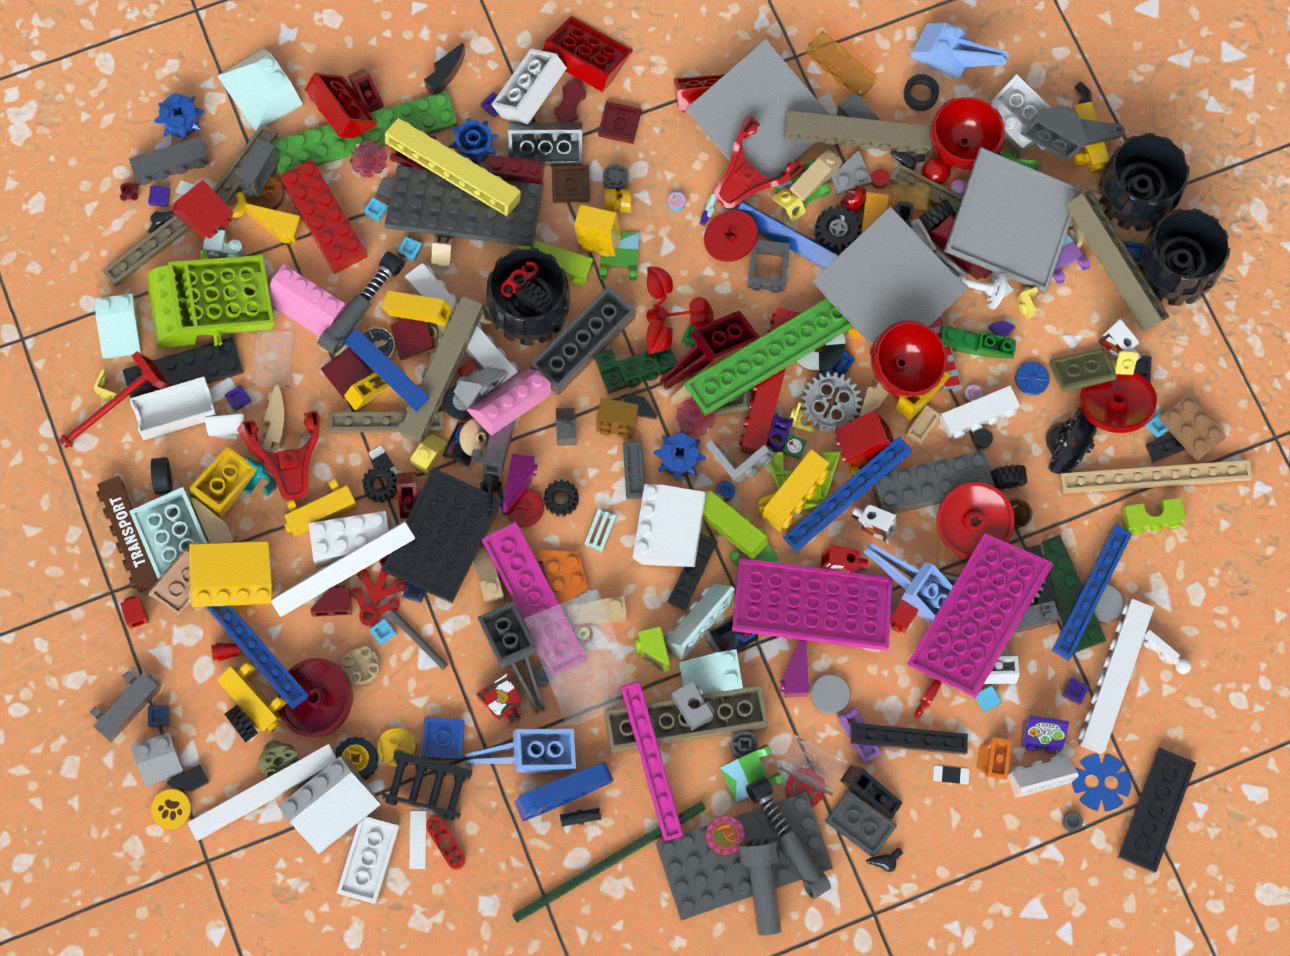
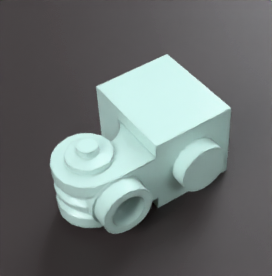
(218, 247)

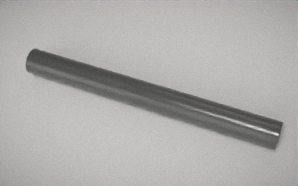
(418, 640)

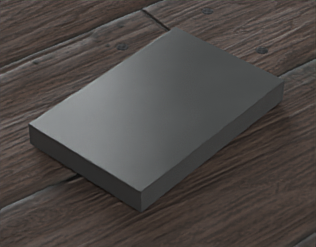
(860, 824)

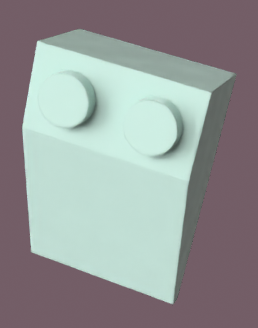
(117, 325)
(713, 672)

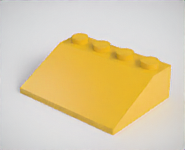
(229, 573)

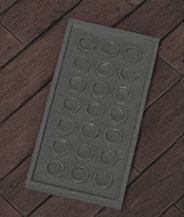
(435, 206)
(710, 881)

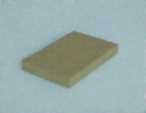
(1082, 369)

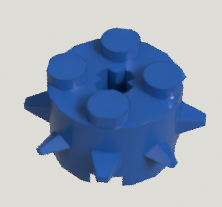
(179, 115)
(474, 131)
(679, 465)

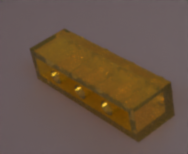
(841, 64)

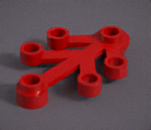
(376, 595)

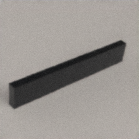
(908, 738)

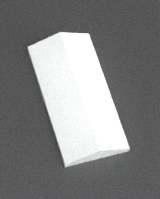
(1021, 101)

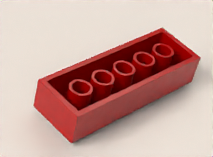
(323, 216)

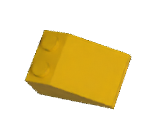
(222, 482)

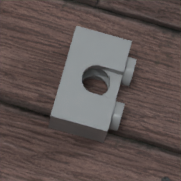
(693, 717)

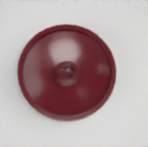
(327, 701)

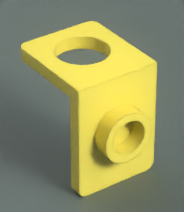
(789, 201)
(1125, 362)
(104, 394)
(796, 415)

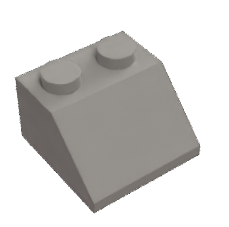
(479, 384)
(157, 759)

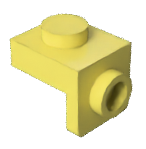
(1025, 303)

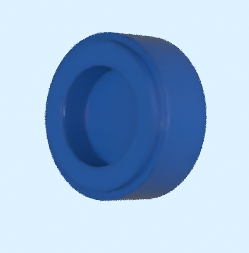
(726, 490)

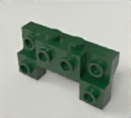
(632, 369)

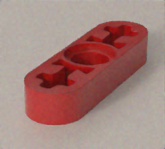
(458, 852)

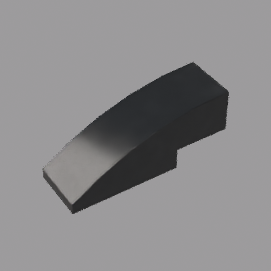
(445, 70)

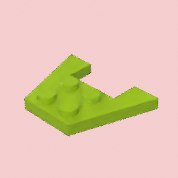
(780, 476)

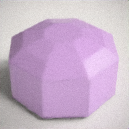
(958, 186)

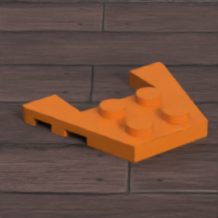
(563, 573)

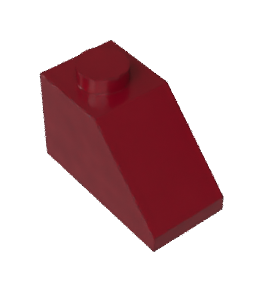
(365, 89)
(407, 492)
(334, 602)

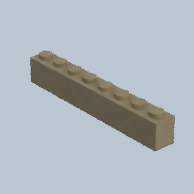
(857, 132)
(1117, 260)
(442, 367)

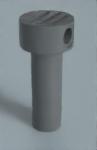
(759, 857)

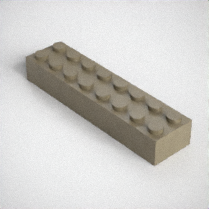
(732, 713)

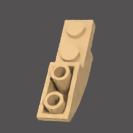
(275, 418)

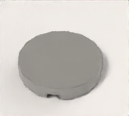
(1109, 605)
(830, 694)

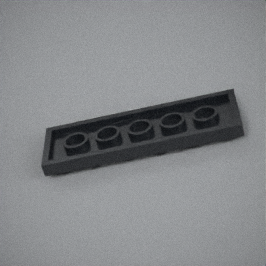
(204, 361)
(1156, 810)

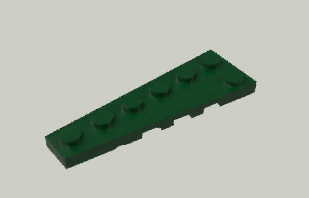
(1067, 589)

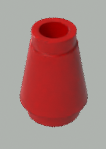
(224, 651)

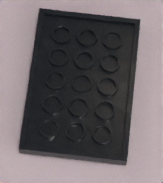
(448, 533)

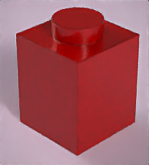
(134, 612)
(903, 617)

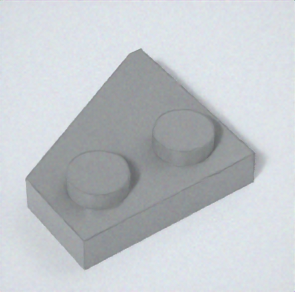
(851, 173)

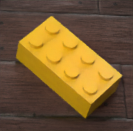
(795, 491)

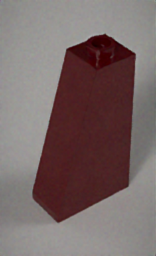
(939, 235)

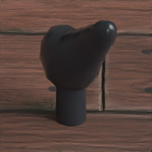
(907, 160)
(159, 219)
(886, 861)

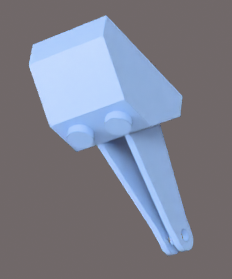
(952, 51)
(926, 590)
(534, 751)

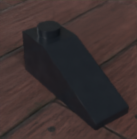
(871, 791)

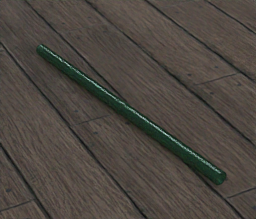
(602, 866)

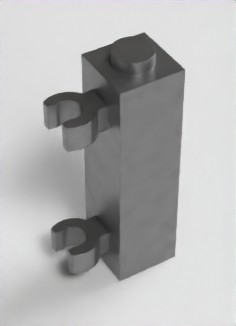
(496, 451)
(1038, 616)
(127, 706)

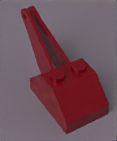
(715, 340)

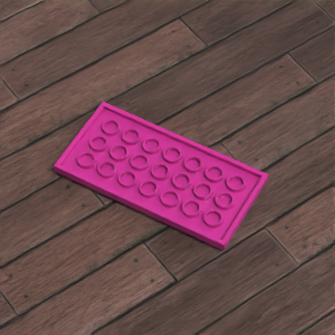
(812, 604)
(980, 615)

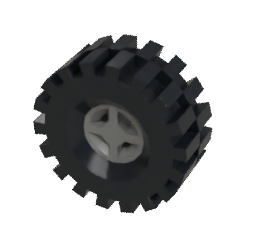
(839, 221)

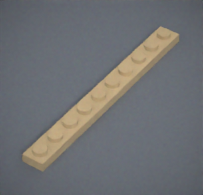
(1155, 476)

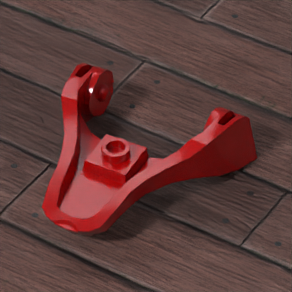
(742, 178)
(287, 466)

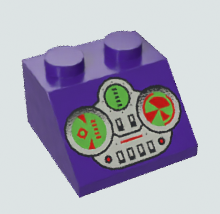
(1044, 734)

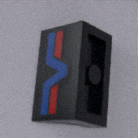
(454, 449)
(731, 639)

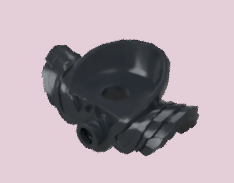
(1058, 436)

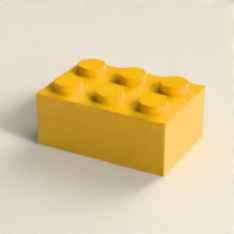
(597, 230)

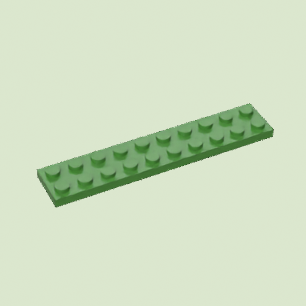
(324, 146)
(767, 356)

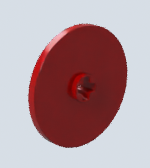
(739, 245)

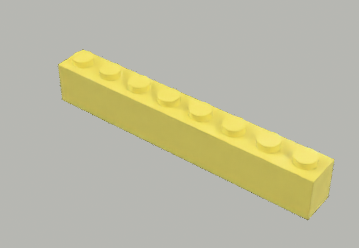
(452, 167)

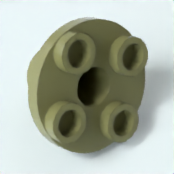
(276, 757)

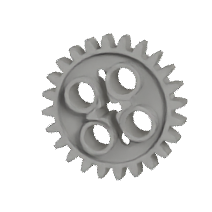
(815, 395)

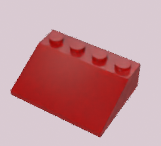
(587, 53)

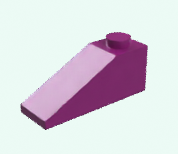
(519, 478)
(796, 676)

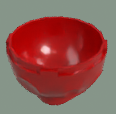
(969, 122)
(921, 354)

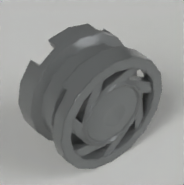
(615, 177)
(743, 743)

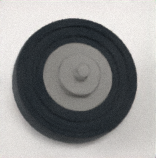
(454, 405)

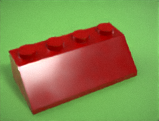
(691, 88)
(339, 105)

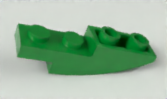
(978, 344)

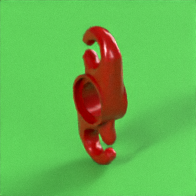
(509, 282)
(927, 698)

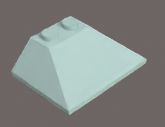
(260, 89)

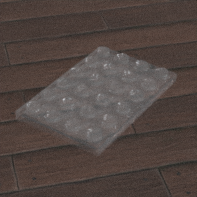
(580, 657)

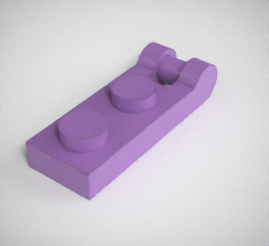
(865, 752)

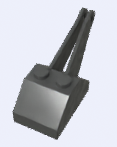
(1065, 133)
(510, 643)

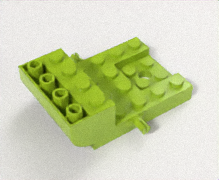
(208, 299)

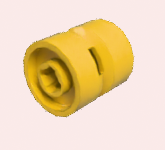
(618, 200)

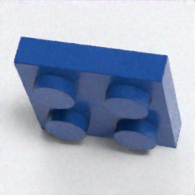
(443, 738)

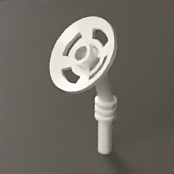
(996, 292)

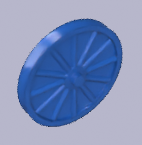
(1032, 378)

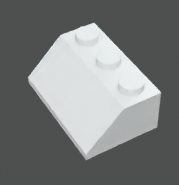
(1042, 776)

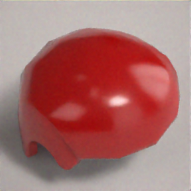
(936, 170)
(854, 199)

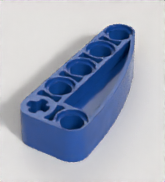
(562, 791)

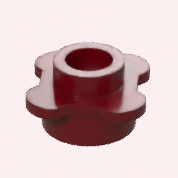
(125, 187)

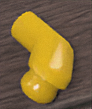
(239, 209)
(763, 501)

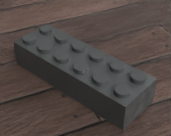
(583, 339)
(929, 482)

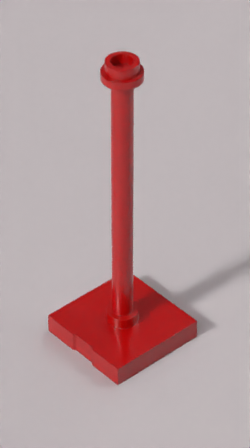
(149, 372)

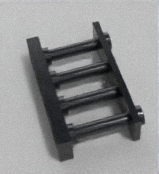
(441, 770)

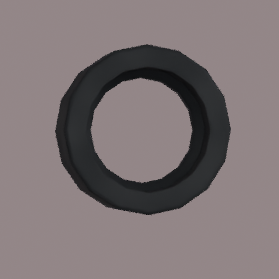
(917, 104)
(161, 475)

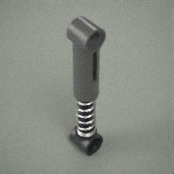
(333, 338)
(813, 879)

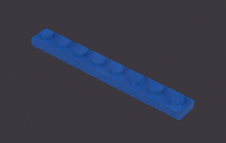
(847, 494)
(1091, 592)
(259, 654)

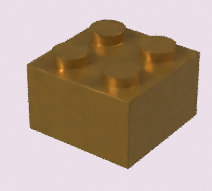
(617, 418)

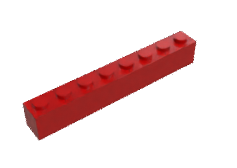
(765, 399)

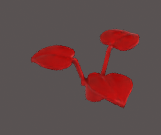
(658, 335)

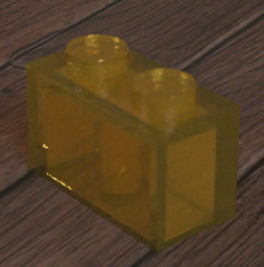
(917, 195)

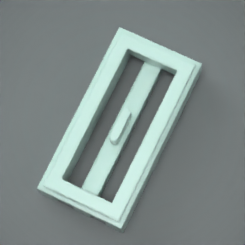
(605, 515)

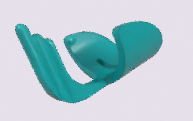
(269, 488)

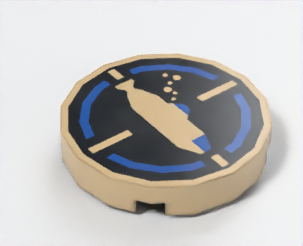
(382, 340)

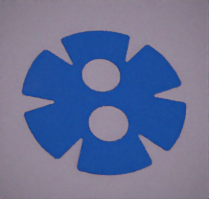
(1109, 768)

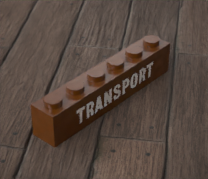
(130, 544)

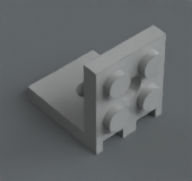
(747, 469)

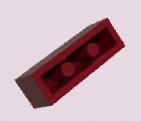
(516, 169)

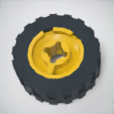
(364, 750)

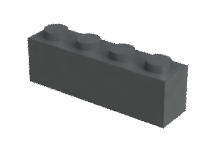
(169, 161)

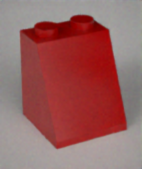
(202, 211)
(863, 438)

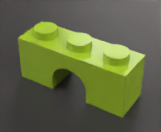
(1138, 520)

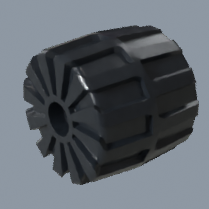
(1143, 181)
(1184, 256)
(512, 314)

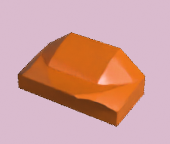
(995, 758)

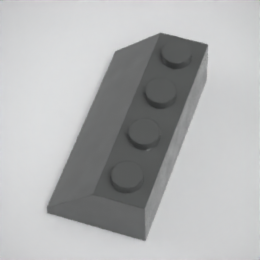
(547, 142)

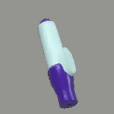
(709, 209)

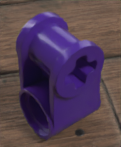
(779, 429)

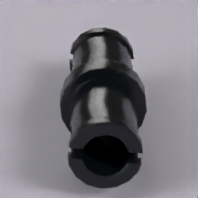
(580, 817)

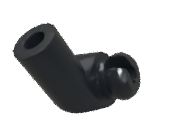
(1085, 92)

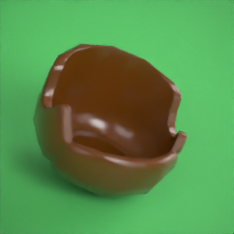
(1022, 512)

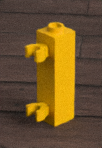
(1093, 155)
(417, 307)
(323, 509)
(250, 699)

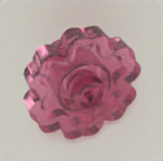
(368, 158)
(690, 425)

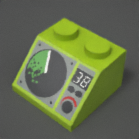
(652, 648)

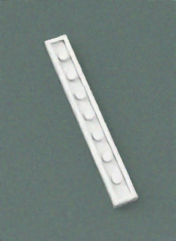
(342, 568)
(262, 793)

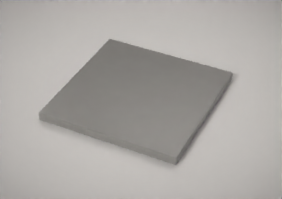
(766, 90)
(1012, 220)
(888, 279)

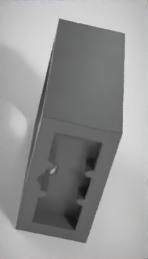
(258, 168)
(773, 249)

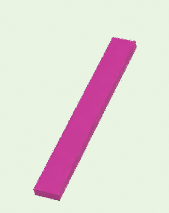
(651, 761)

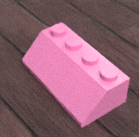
(304, 301)
(511, 400)

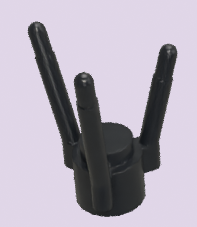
(492, 484)

